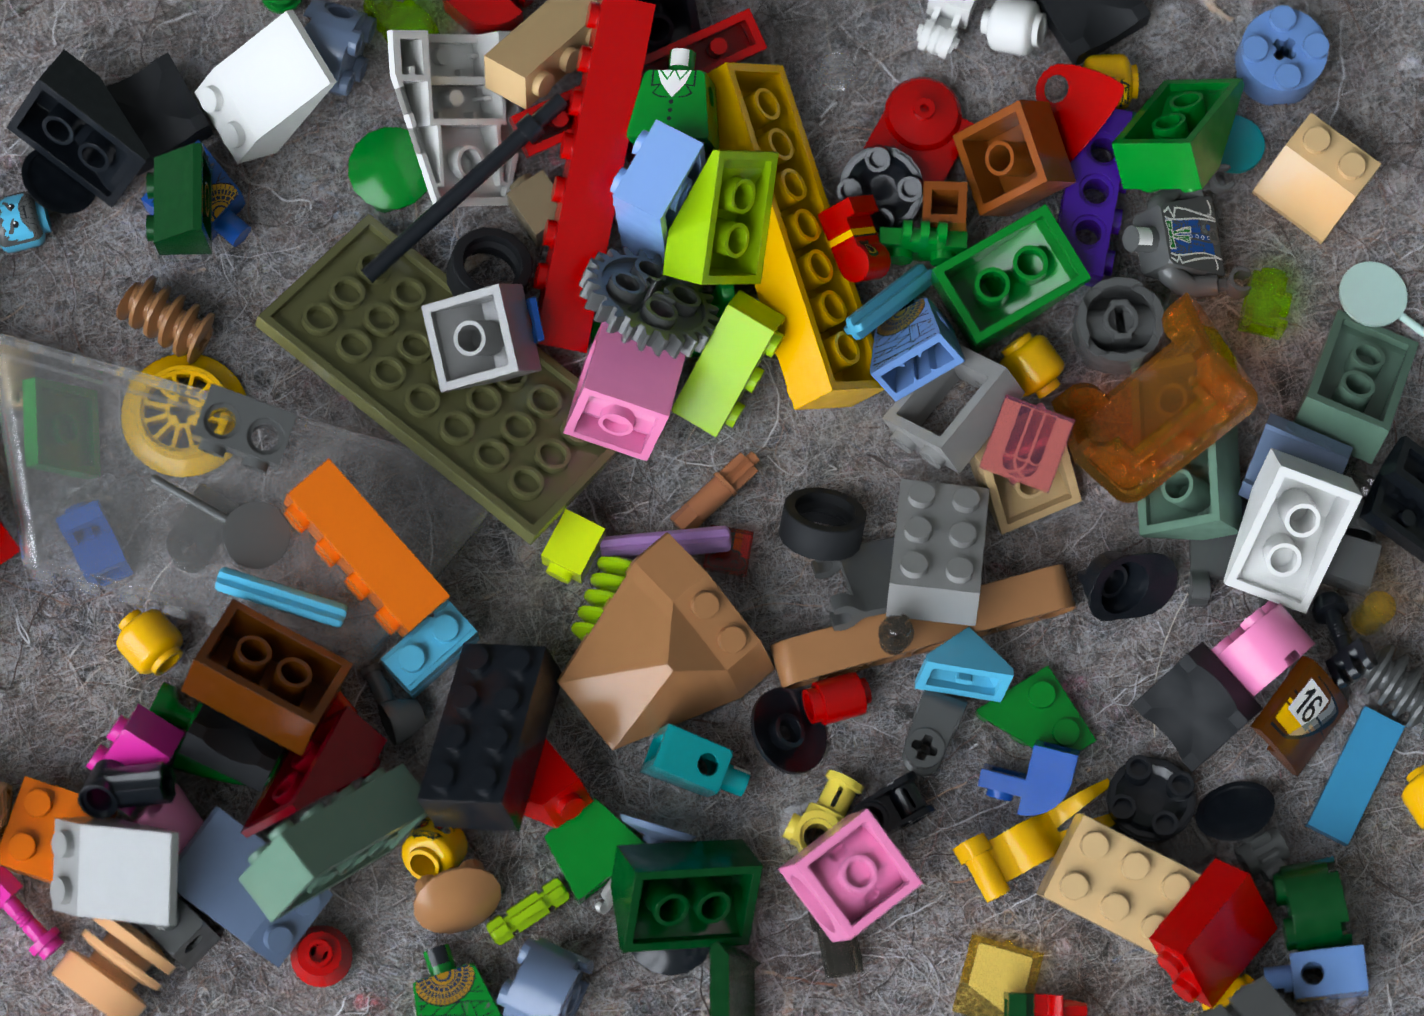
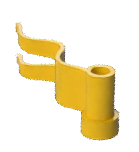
(1023, 845)

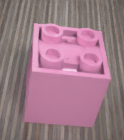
(623, 395)
(850, 876)

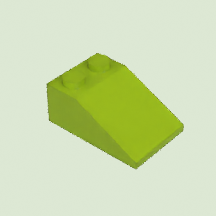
(724, 220)

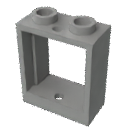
(971, 425)

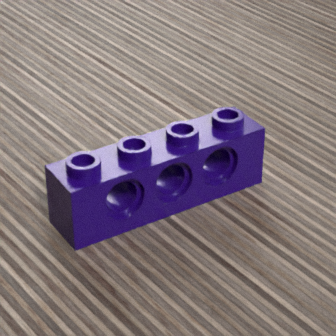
(1101, 218)

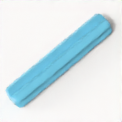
(888, 302)
(281, 597)

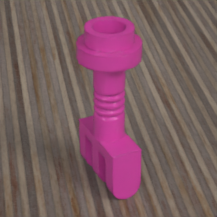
(44, 941)

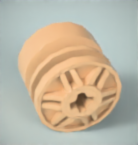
(113, 968)

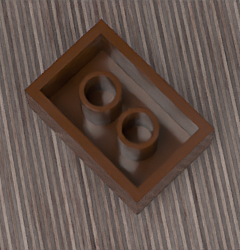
(266, 677)

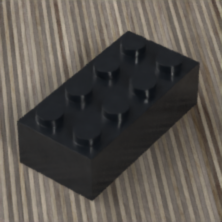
(490, 737)

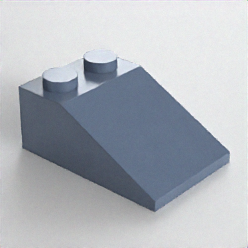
(210, 881)

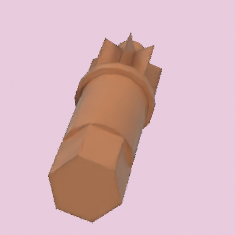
(716, 491)

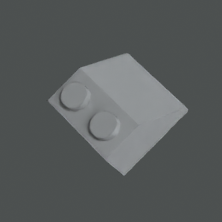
(481, 337)

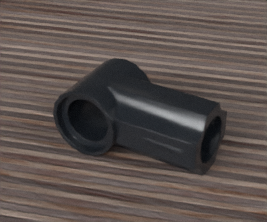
(121, 786)

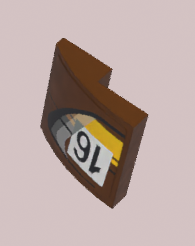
(1300, 715)

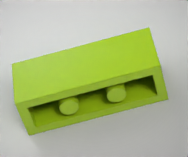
(730, 364)

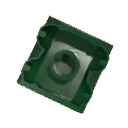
(731, 981)

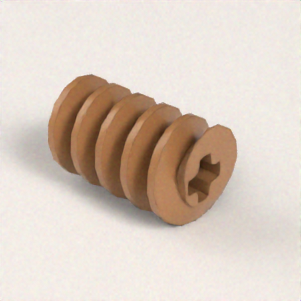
(166, 319)

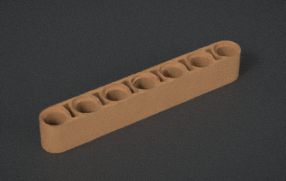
(1001, 607)

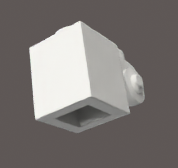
(940, 32)

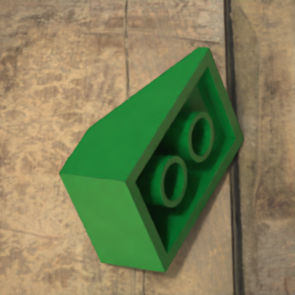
(1178, 135)
(1009, 278)

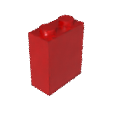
(1213, 933)

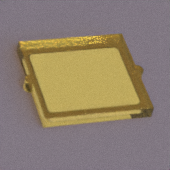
(990, 971)

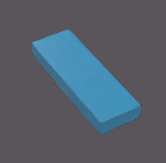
(1355, 776)

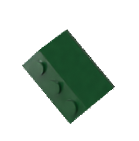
(684, 894)

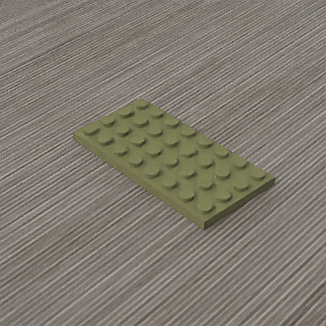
(373, 347)

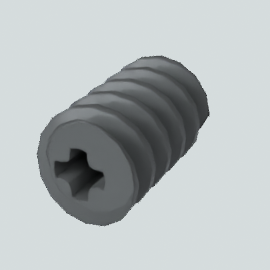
(1397, 685)

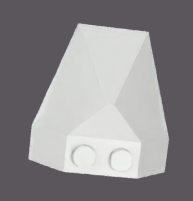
(450, 109)

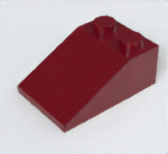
(335, 757)

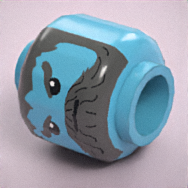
(22, 223)

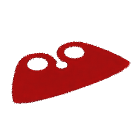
(1085, 107)

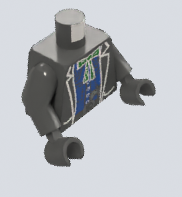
(1181, 243)

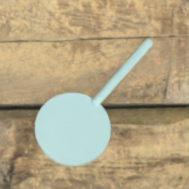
(1375, 296)

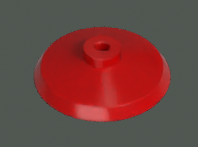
(923, 114)

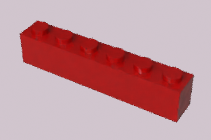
(725, 41)

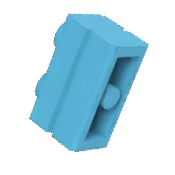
(429, 649)

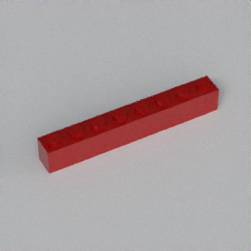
(593, 157)

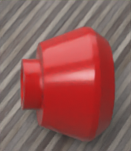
(316, 970)

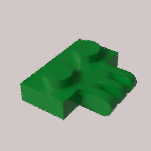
(922, 243)

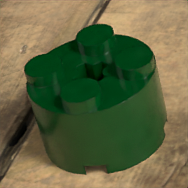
(1313, 905)

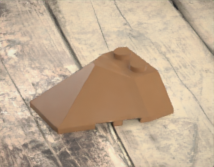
(662, 650)

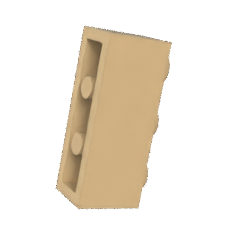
(538, 52)

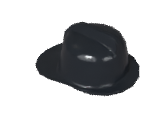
(1128, 584)

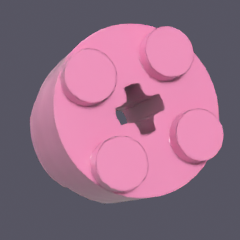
(1263, 647)

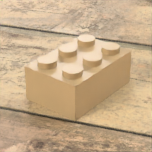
(1114, 881)

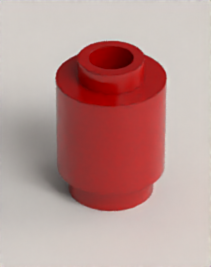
(836, 698)

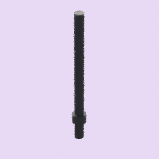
(528, 129)

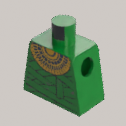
(451, 989)

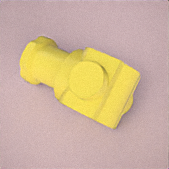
(822, 814)

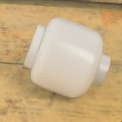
(1014, 26)

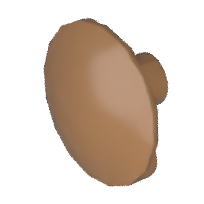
(456, 898)

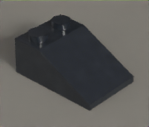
(80, 129)

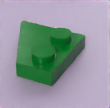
(1038, 711)

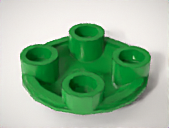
(386, 170)

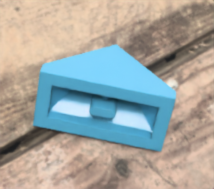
(966, 669)

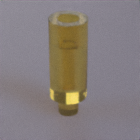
(1373, 613)

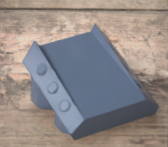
(1298, 442)

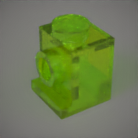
(1266, 304)

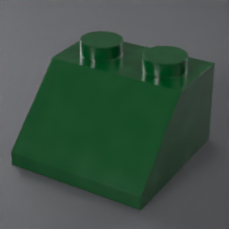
(181, 202)

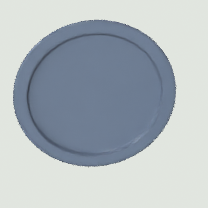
(656, 833)

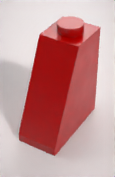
(556, 791)

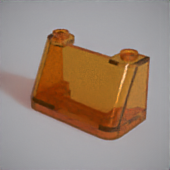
(1162, 410)

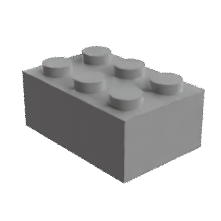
(938, 552)

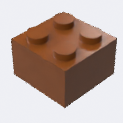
(1014, 158)

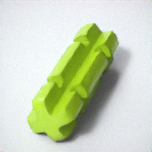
(527, 911)

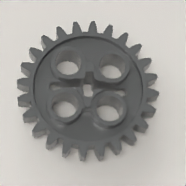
(630, 298)

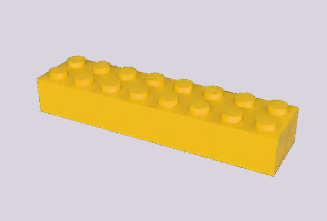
(799, 269)

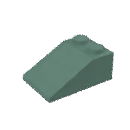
(1356, 385)

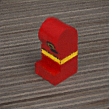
(855, 239)

